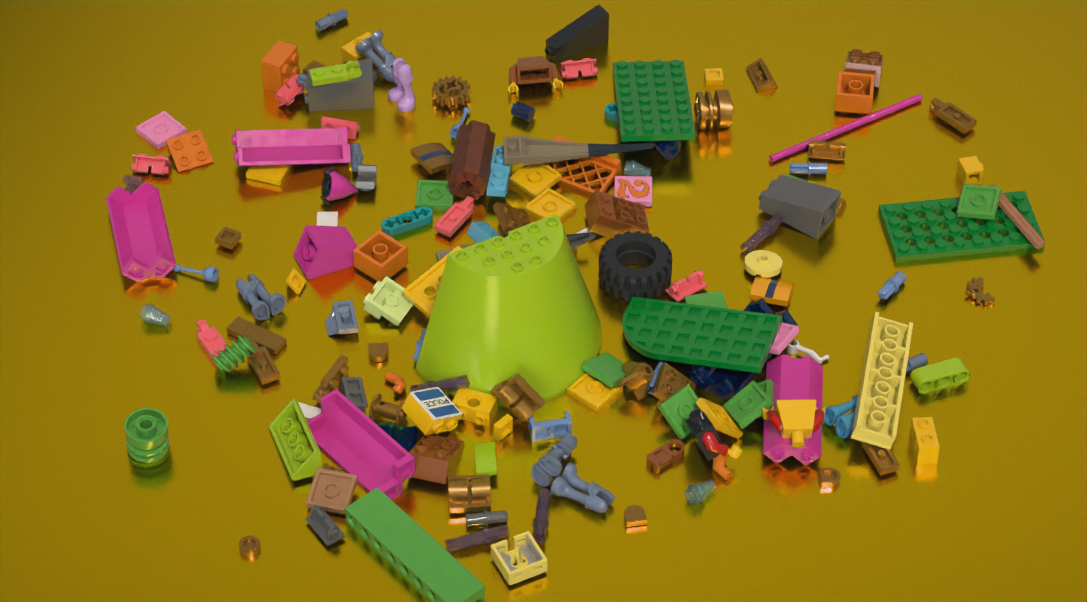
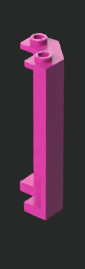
(291, 147)
(140, 232)
(793, 381)
(361, 446)

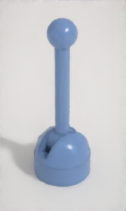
(454, 130)
(210, 273)

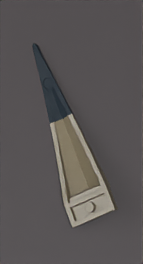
(536, 151)

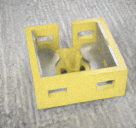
(525, 550)

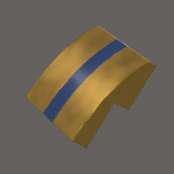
(433, 157)

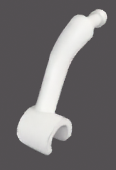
(794, 350)

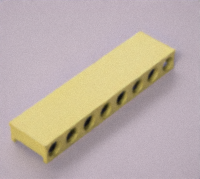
(882, 382)

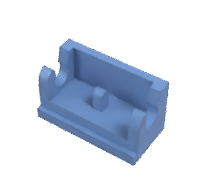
(551, 428)

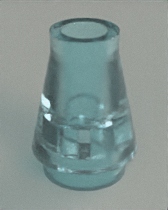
(635, 169)
(154, 315)
(698, 492)

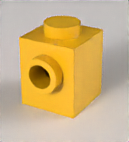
(970, 170)

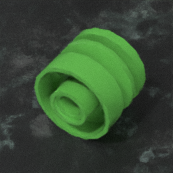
(147, 435)

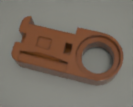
(663, 454)

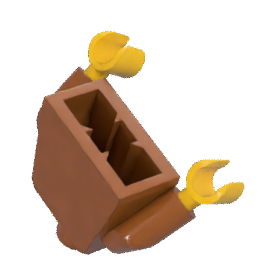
(533, 70)

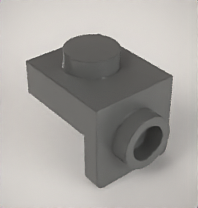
(366, 177)

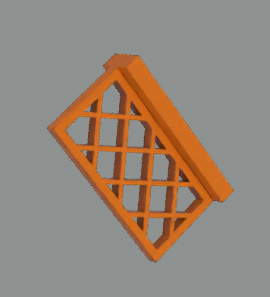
(601, 164)

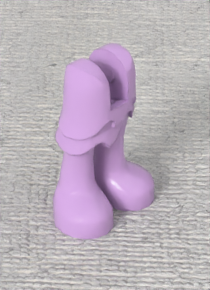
(403, 92)

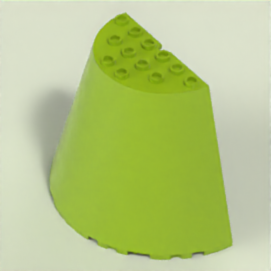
(512, 311)

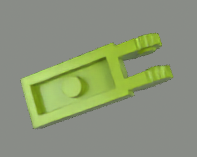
(335, 73)

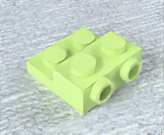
(387, 301)

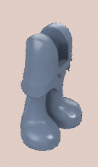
(384, 67)
(250, 292)
(550, 464)
(596, 497)

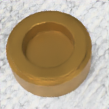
(249, 546)

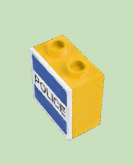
(432, 411)

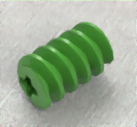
(234, 353)

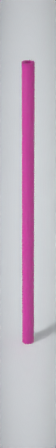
(844, 128)

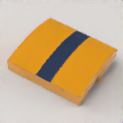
(771, 290)

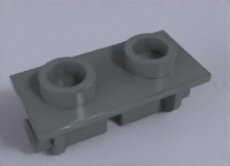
(324, 525)

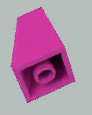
(324, 250)

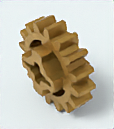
(451, 91)

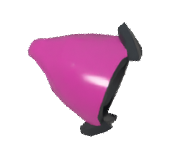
(335, 186)

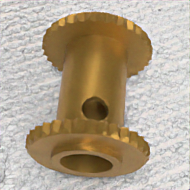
(387, 410)

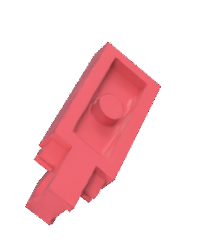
(455, 217)
(210, 339)

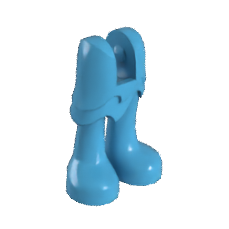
(842, 422)

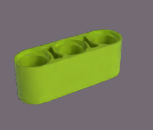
(940, 375)

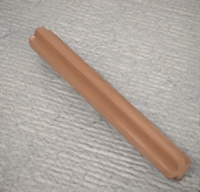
(1020, 221)

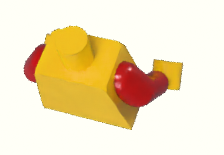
(795, 419)

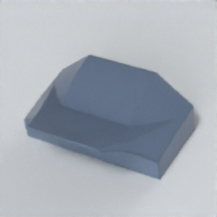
(342, 319)

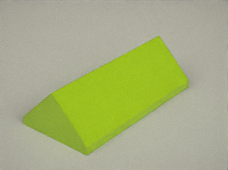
(296, 442)

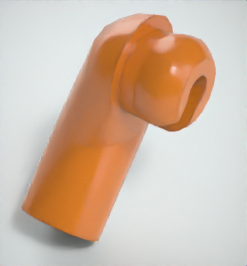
(395, 379)
(719, 466)

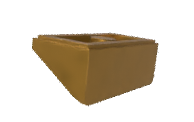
(761, 75)

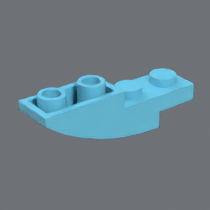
(499, 174)

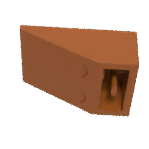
(865, 63)
(614, 215)
(436, 457)

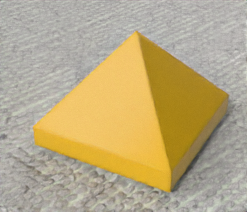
(295, 281)

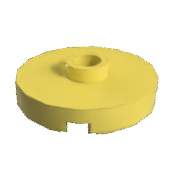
(763, 263)

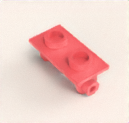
(570, 68)
(285, 94)
(352, 127)
(159, 164)
(687, 286)

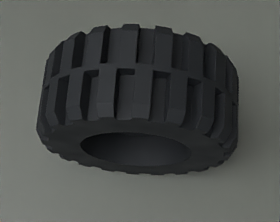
(635, 249)

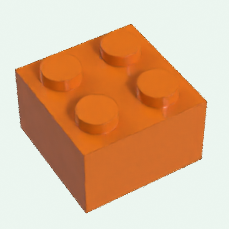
(279, 65)
(854, 92)
(380, 256)

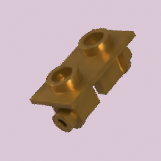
(825, 150)

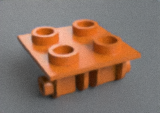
(189, 150)

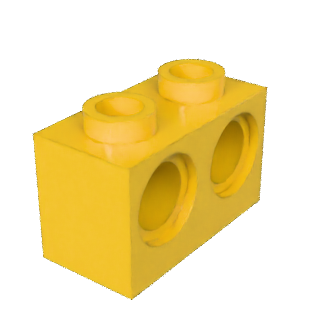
(924, 440)

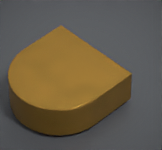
(378, 351)
(829, 477)
(634, 516)

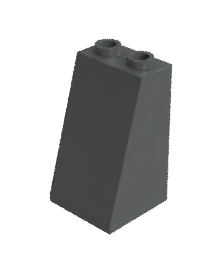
(344, 95)
(801, 204)

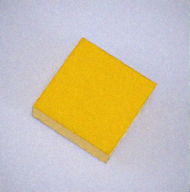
(714, 76)
(503, 427)

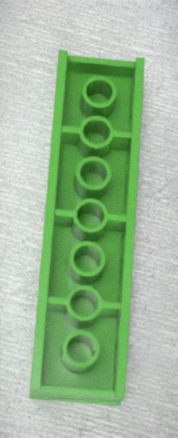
(412, 550)

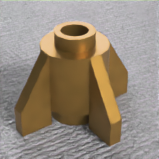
(637, 377)

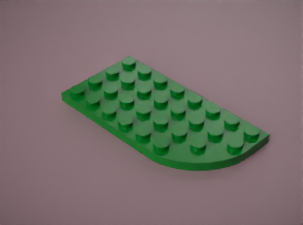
(700, 334)

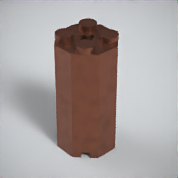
(471, 160)

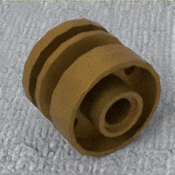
(710, 110)

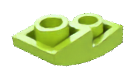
(486, 459)

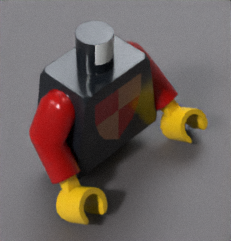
(706, 437)

